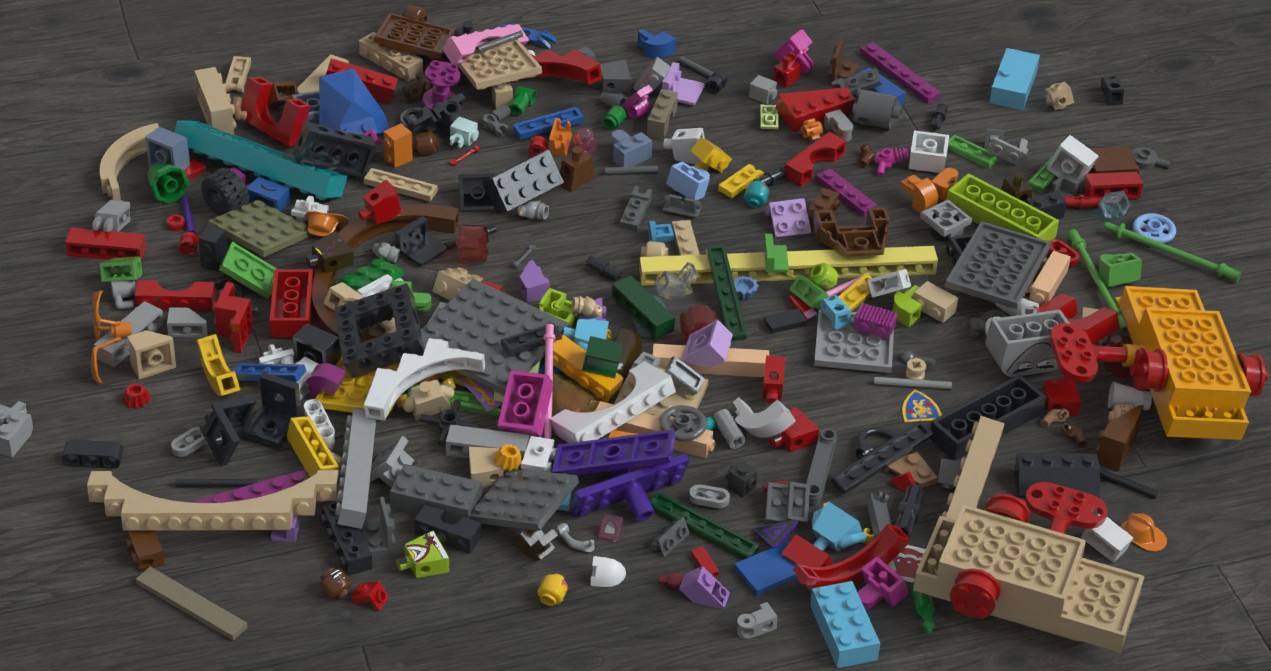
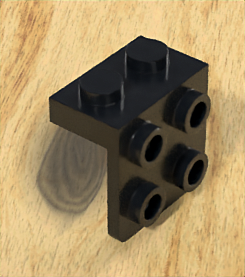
(417, 244)

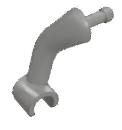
(563, 530)

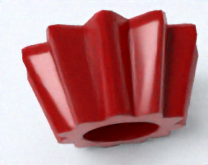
(136, 396)

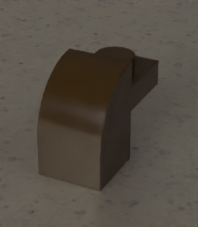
(536, 543)

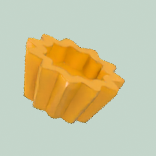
(508, 457)

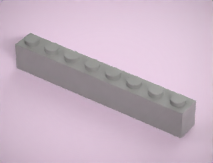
(357, 469)

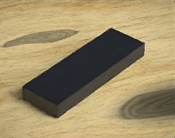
(527, 340)

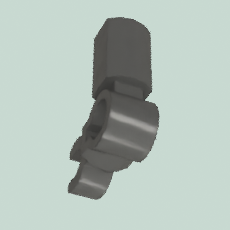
(492, 120)

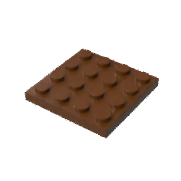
(413, 36)

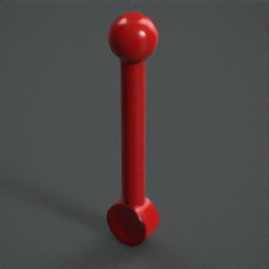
(453, 162)

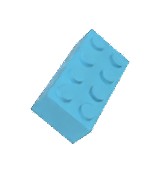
(845, 624)

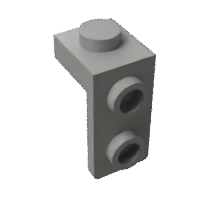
(1007, 151)

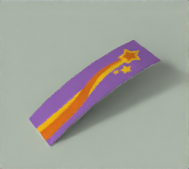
(481, 392)

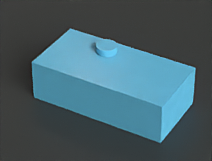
(1014, 79)

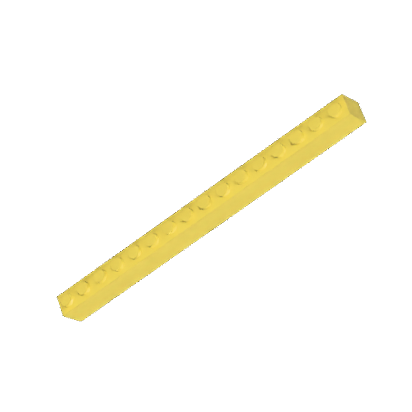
(916, 260)

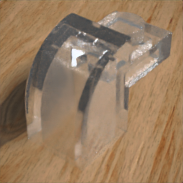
(677, 286)

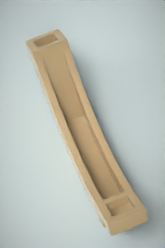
(119, 154)

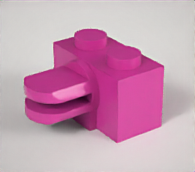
(798, 45)
(881, 584)

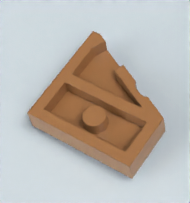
(918, 468)

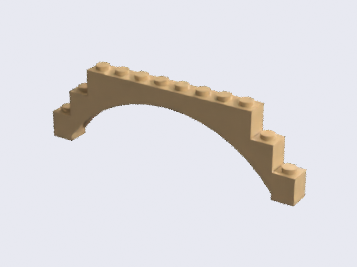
(267, 512)

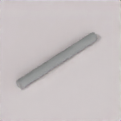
(912, 383)

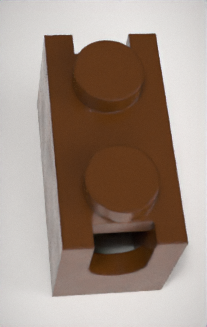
(145, 549)

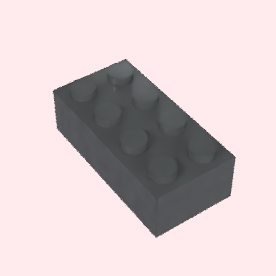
(449, 492)

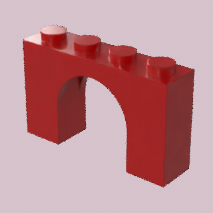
(256, 105)
(1095, 325)

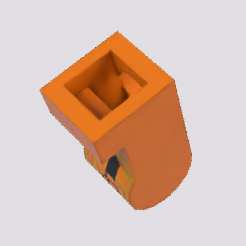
(945, 181)

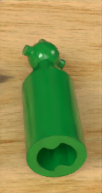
(924, 608)

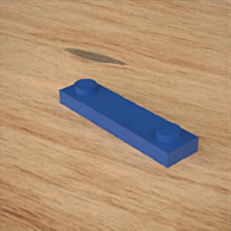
(545, 123)
(252, 372)

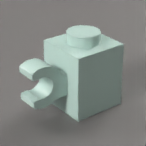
(463, 132)

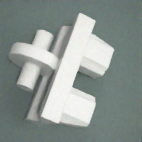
(303, 206)
(277, 356)

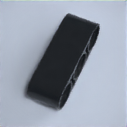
(92, 454)

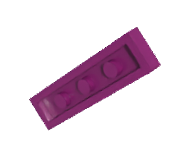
(846, 191)

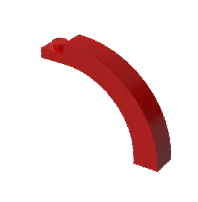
(884, 546)

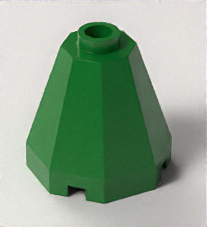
(167, 182)

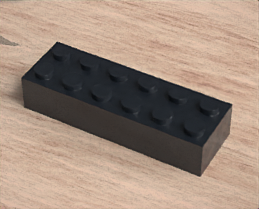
(1010, 403)

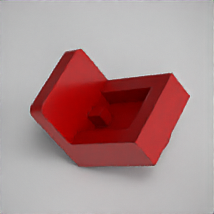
(370, 592)

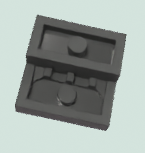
(787, 502)

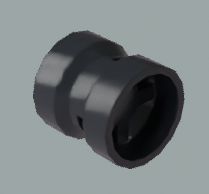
(716, 82)

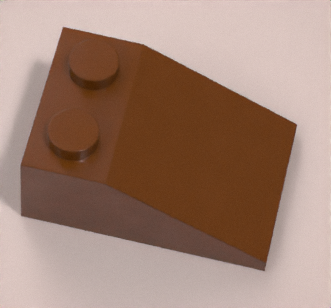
(1118, 439)

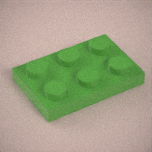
(248, 270)

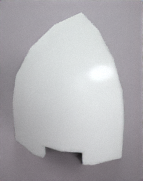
(607, 572)

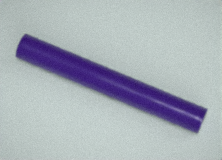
(187, 214)

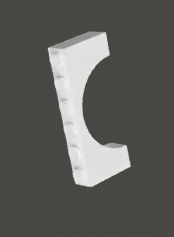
(650, 388)

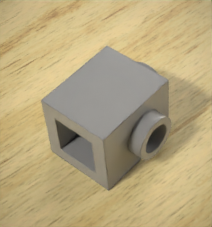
(763, 89)

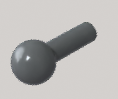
(907, 355)

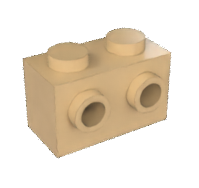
(936, 301)

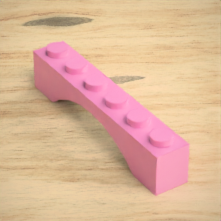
(462, 47)

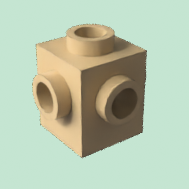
(1059, 95)

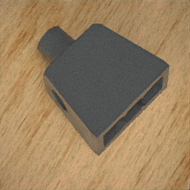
(615, 77)

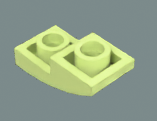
(768, 117)

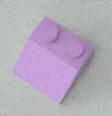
(708, 345)

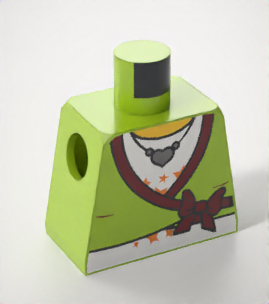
(424, 556)

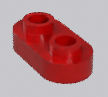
(1061, 247)

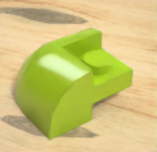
(555, 304)

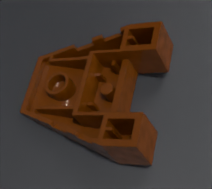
(853, 240)

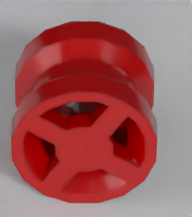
(537, 145)
(188, 243)

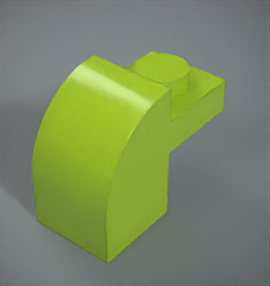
(907, 308)

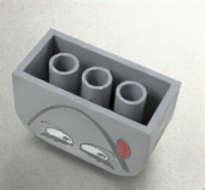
(1023, 343)

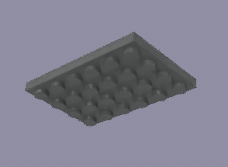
(998, 265)

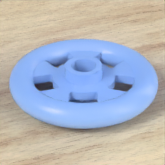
(1155, 227)

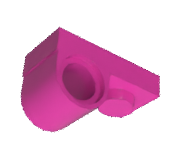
(637, 104)

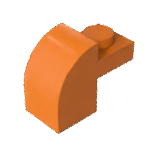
(923, 192)

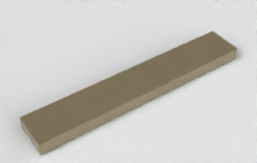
(191, 603)

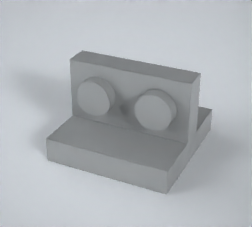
(390, 462)

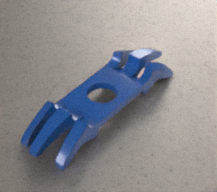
(535, 36)

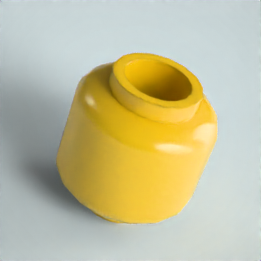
(552, 589)

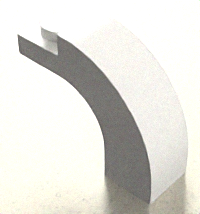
(766, 423)

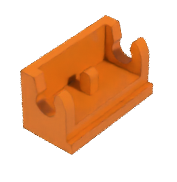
(560, 138)

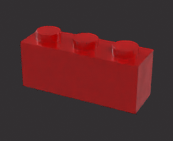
(1102, 183)

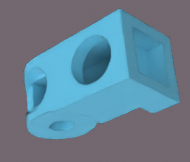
(836, 311)

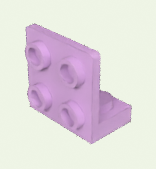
(687, 89)
(789, 217)

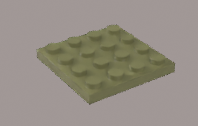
(261, 228)

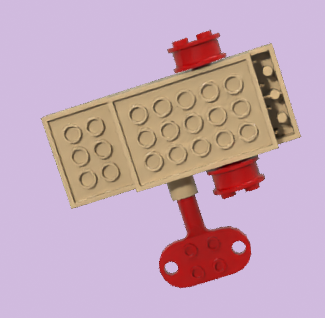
(1031, 573)

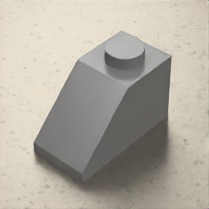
(186, 323)

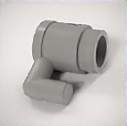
(121, 290)

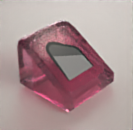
(610, 528)

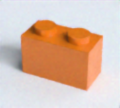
(397, 145)

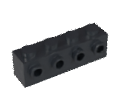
(346, 542)

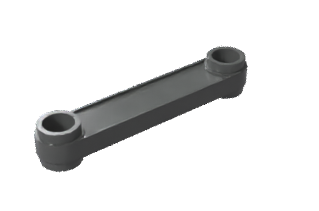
(821, 465)

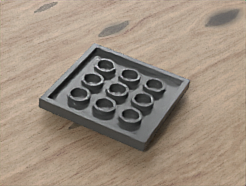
(524, 499)

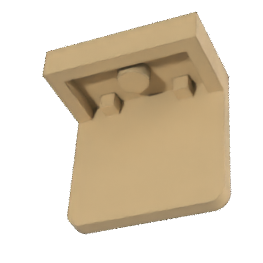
(452, 281)

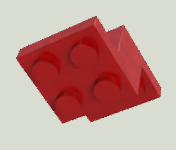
(233, 317)

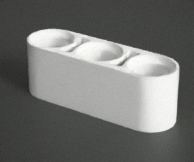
(320, 419)

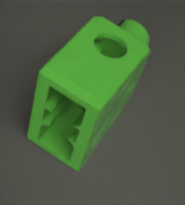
(125, 269)

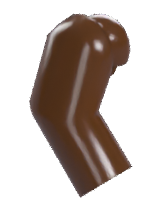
(867, 155)
(1075, 433)

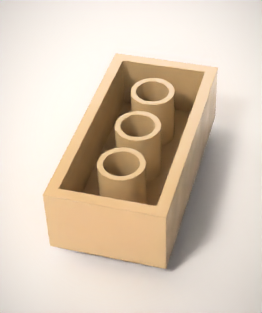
(214, 100)

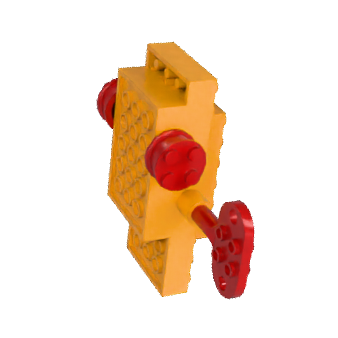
(1177, 355)

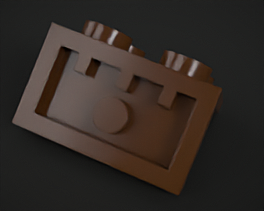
(841, 68)

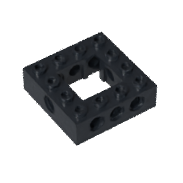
(386, 350)

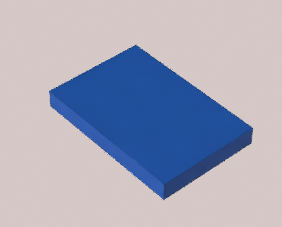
(766, 569)

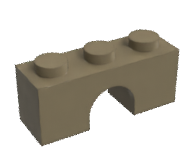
(663, 110)

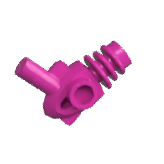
(888, 158)

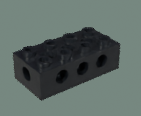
(334, 149)

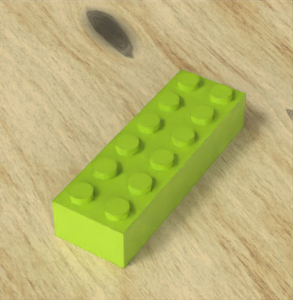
(999, 208)

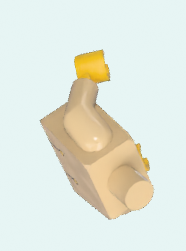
(428, 398)

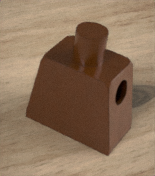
(576, 169)

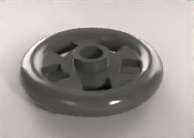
(683, 422)

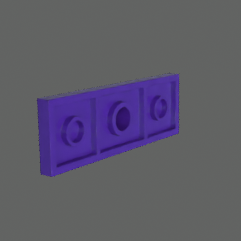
(615, 454)
(630, 487)

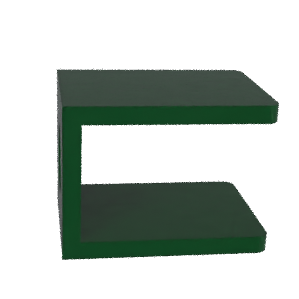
(602, 357)

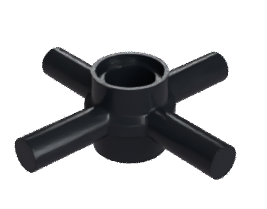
(447, 418)

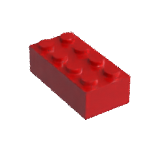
(291, 301)

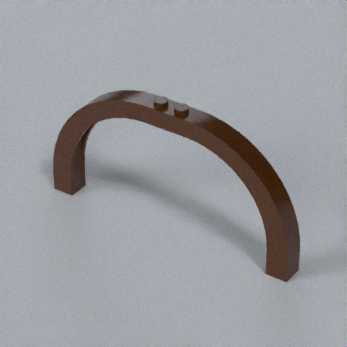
(357, 232)

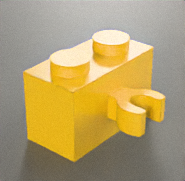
(710, 156)

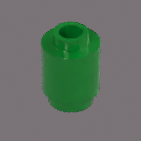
(614, 117)

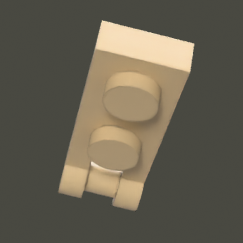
(238, 74)

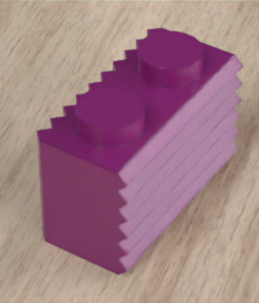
(875, 321)

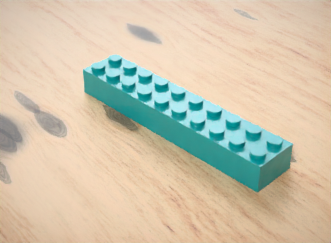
(261, 160)

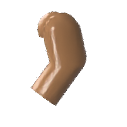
(239, 115)
(1054, 416)

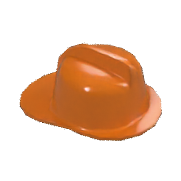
(324, 223)
(1144, 532)

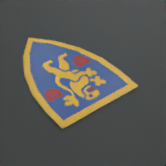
(919, 407)

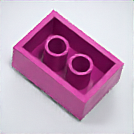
(525, 403)

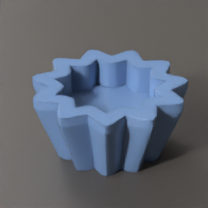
(745, 287)

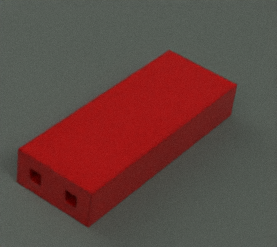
(703, 559)

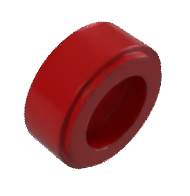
(175, 222)

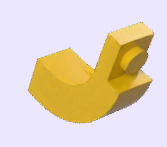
(217, 372)

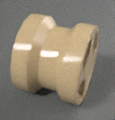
(915, 369)

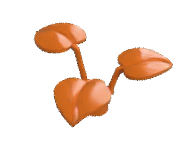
(117, 329)

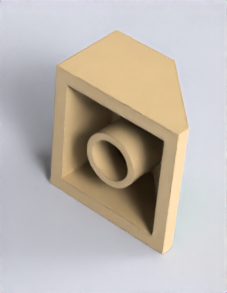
(151, 353)

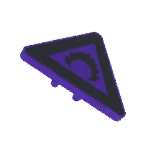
(776, 533)

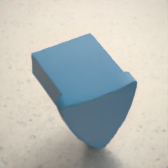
(660, 232)

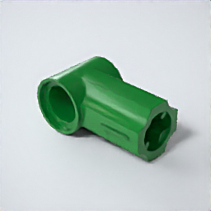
(522, 98)

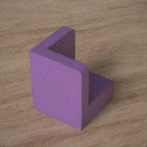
(287, 535)

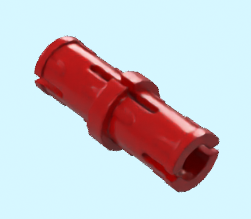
(1082, 201)

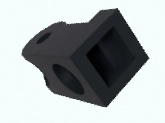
(1113, 90)

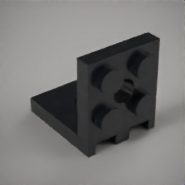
(275, 411)
(221, 423)

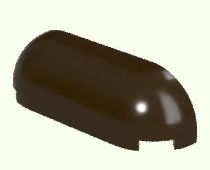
(631, 350)

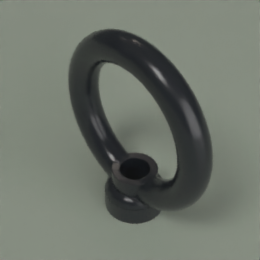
(862, 449)

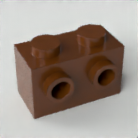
(824, 200)

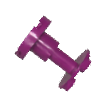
(441, 76)

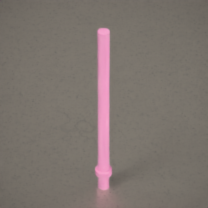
(549, 337)

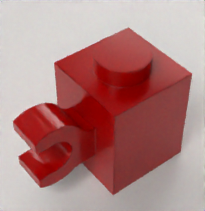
(787, 71)

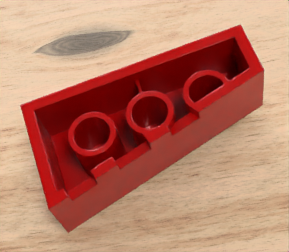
(806, 105)

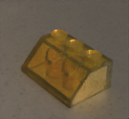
(572, 396)

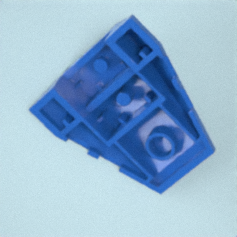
(349, 104)

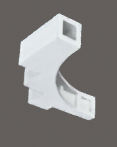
(437, 358)

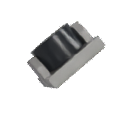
(944, 221)

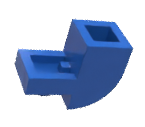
(656, 46)

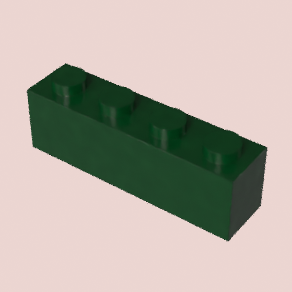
(643, 307)

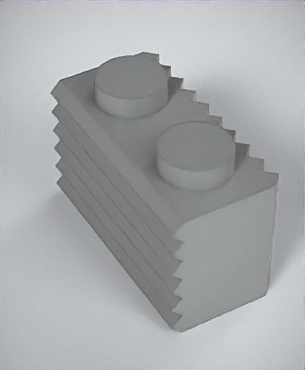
(652, 75)

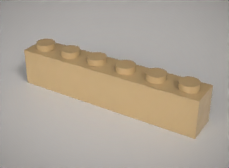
(975, 467)

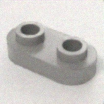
(188, 442)
(709, 496)

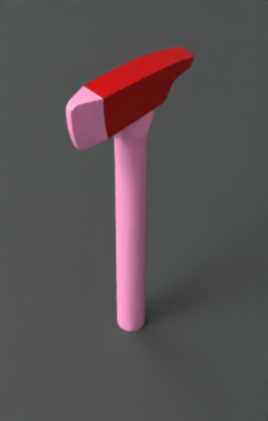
(809, 312)

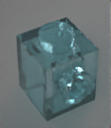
(1114, 204)

